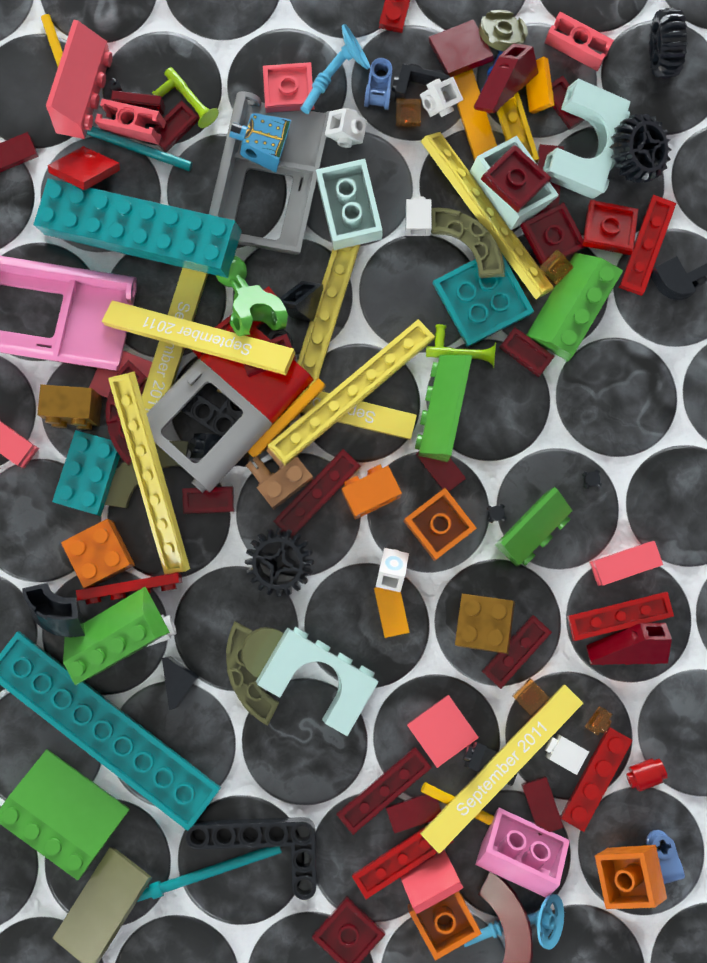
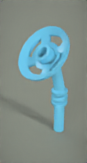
(350, 50)
(543, 920)

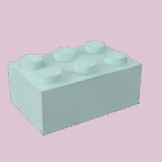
(349, 204)

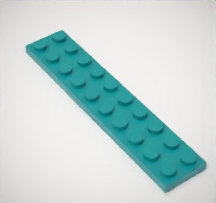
(105, 732)

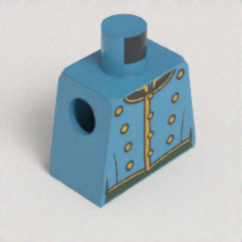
(262, 139)

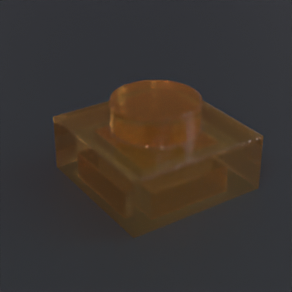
(408, 112)
(556, 267)
(530, 696)
(599, 721)

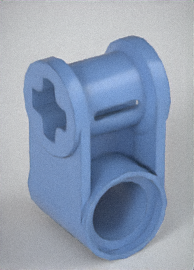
(379, 88)
(668, 857)

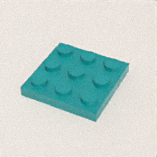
(482, 304)

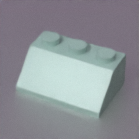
(507, 213)

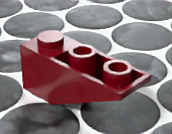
(509, 75)
(636, 645)

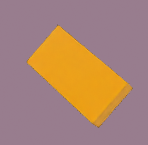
(540, 88)
(391, 612)

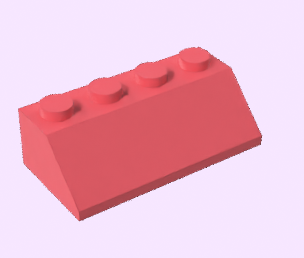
(78, 81)

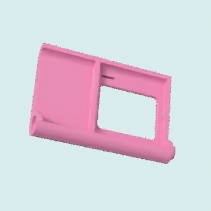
(79, 332)

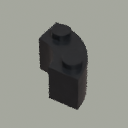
(54, 613)

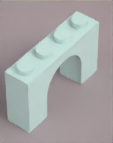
(604, 113)
(353, 683)

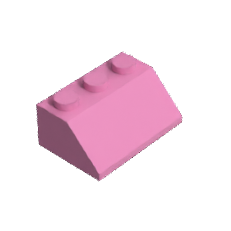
(521, 855)

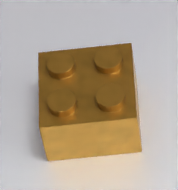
(69, 406)
(485, 623)

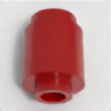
(646, 774)

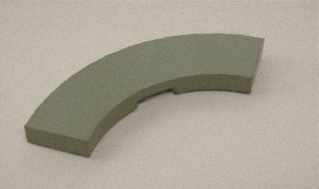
(474, 235)
(125, 479)
(244, 684)

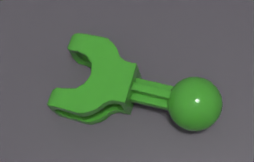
(252, 302)

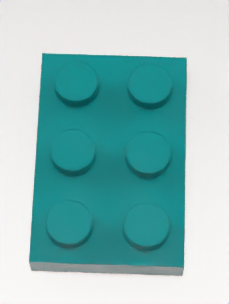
(87, 473)

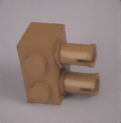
(284, 483)

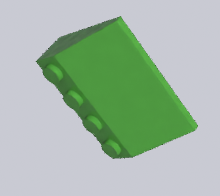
(62, 814)

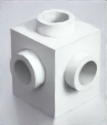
(441, 97)
(346, 127)

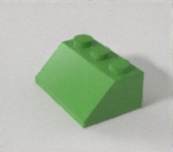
(535, 528)

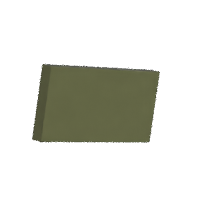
(102, 907)

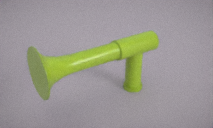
(206, 115)
(439, 349)

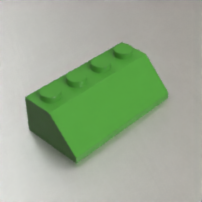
(574, 305)
(444, 406)
(113, 636)

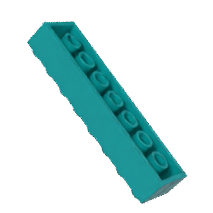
(138, 227)

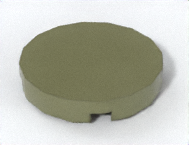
(501, 29)
(258, 648)

